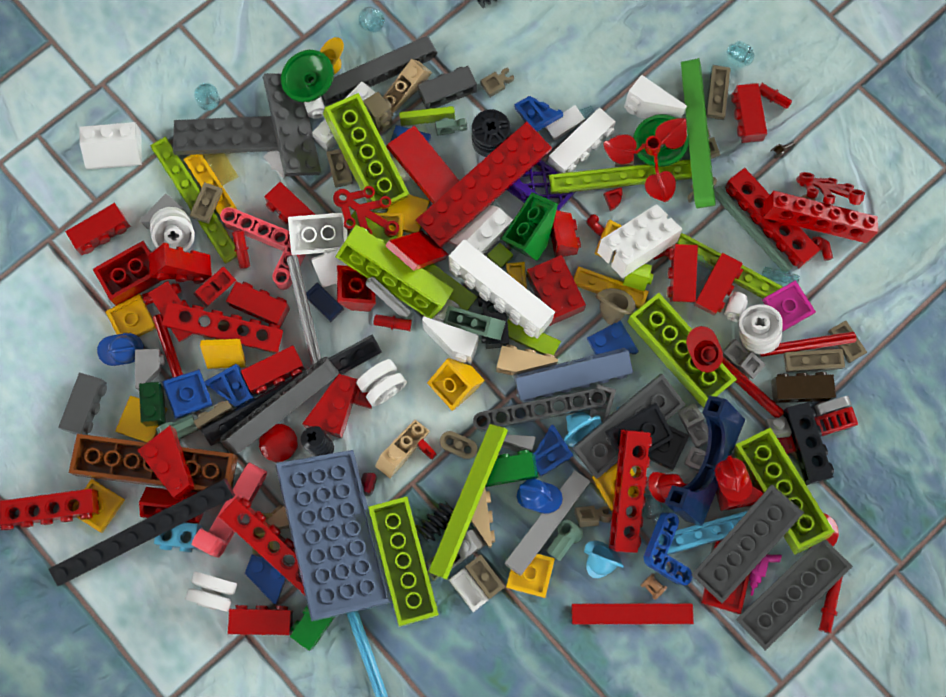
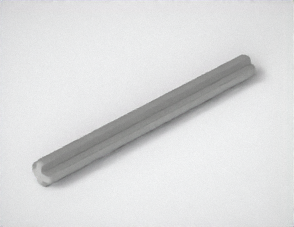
(304, 308)

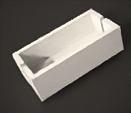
(639, 240)

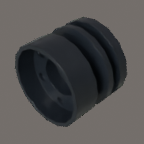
(489, 131)

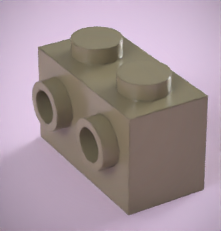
(379, 111)

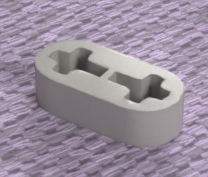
(833, 405)

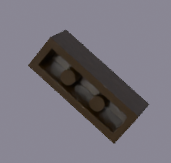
(803, 388)

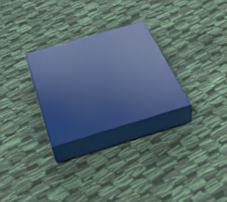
(187, 393)

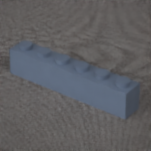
(573, 374)

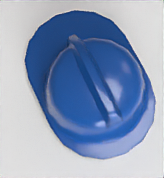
(119, 349)
(539, 496)

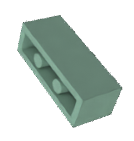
(474, 322)

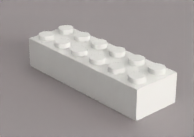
(500, 289)

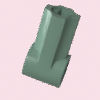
(183, 426)
(567, 535)

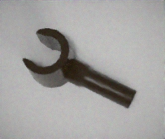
(780, 149)

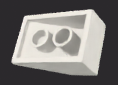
(648, 99)
(316, 233)
(454, 341)

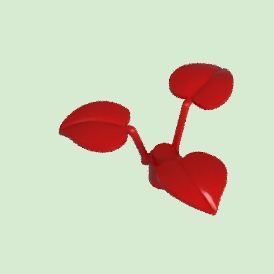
(672, 134)

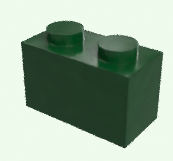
(152, 404)

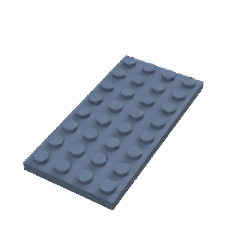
(333, 535)

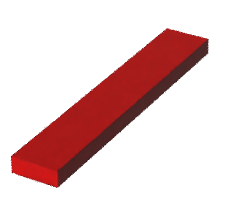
(632, 613)

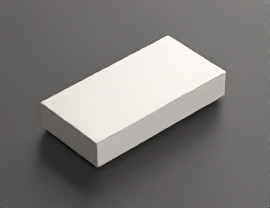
(569, 121)
(468, 589)

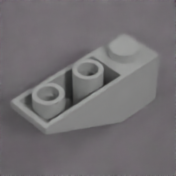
(471, 544)

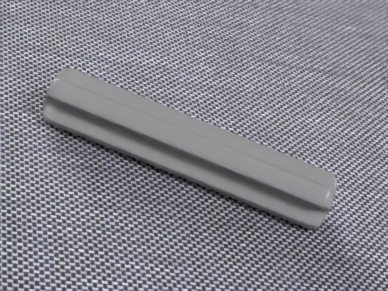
(384, 294)

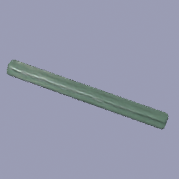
(752, 230)

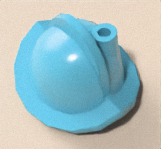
(579, 426)
(601, 559)

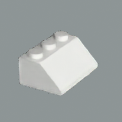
(111, 145)
(484, 230)

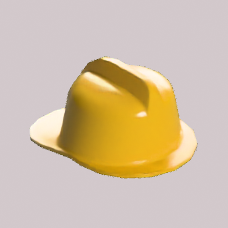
(333, 49)

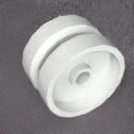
(172, 227)
(760, 329)
(381, 382)
(211, 590)

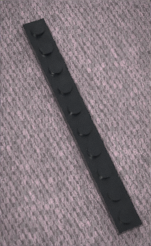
(343, 361)
(142, 532)

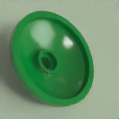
(304, 68)
(666, 156)

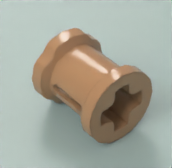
(653, 586)

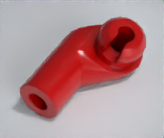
(596, 227)

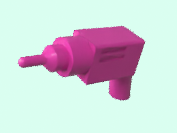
(760, 570)

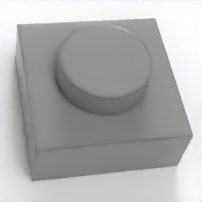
(779, 427)

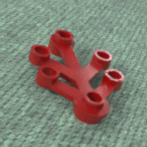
(827, 186)
(363, 210)

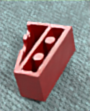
(179, 265)
(334, 407)
(168, 463)

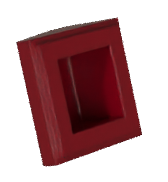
(368, 482)

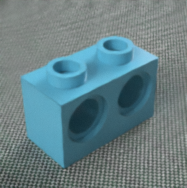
(177, 538)

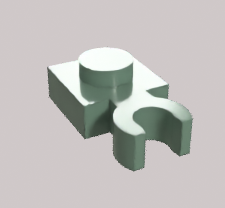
(449, 126)

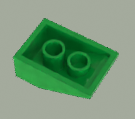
(531, 226)

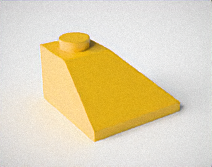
(455, 382)

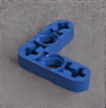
(661, 556)

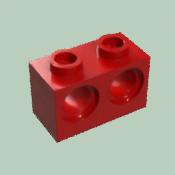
(214, 287)

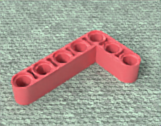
(270, 239)
(219, 535)

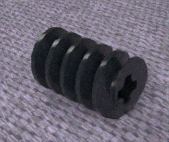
(316, 441)
(435, 522)

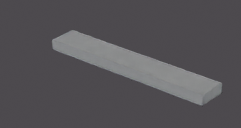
(546, 525)

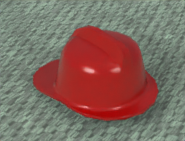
(704, 349)
(733, 479)
(661, 483)

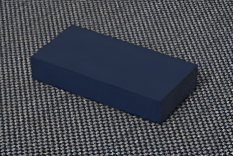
(324, 302)

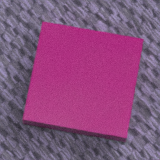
(791, 304)

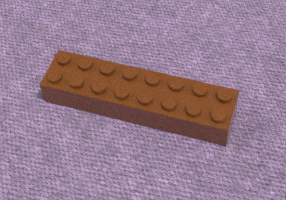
(121, 462)

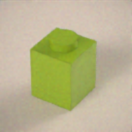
(639, 278)

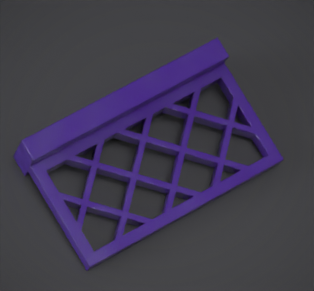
(523, 191)

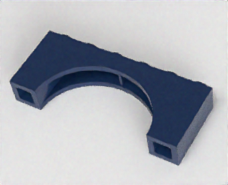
(724, 428)

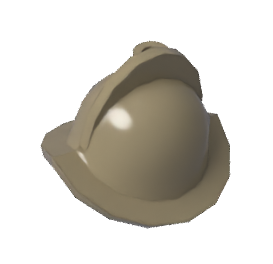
(615, 304)

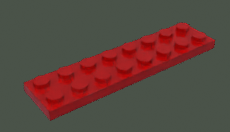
(483, 184)

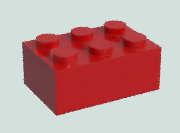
(126, 274)
(556, 288)

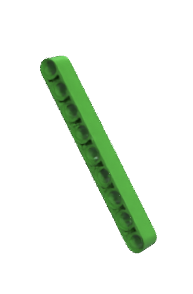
(698, 133)

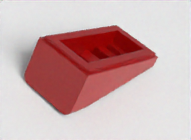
(850, 415)

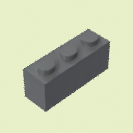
(447, 87)
(83, 404)

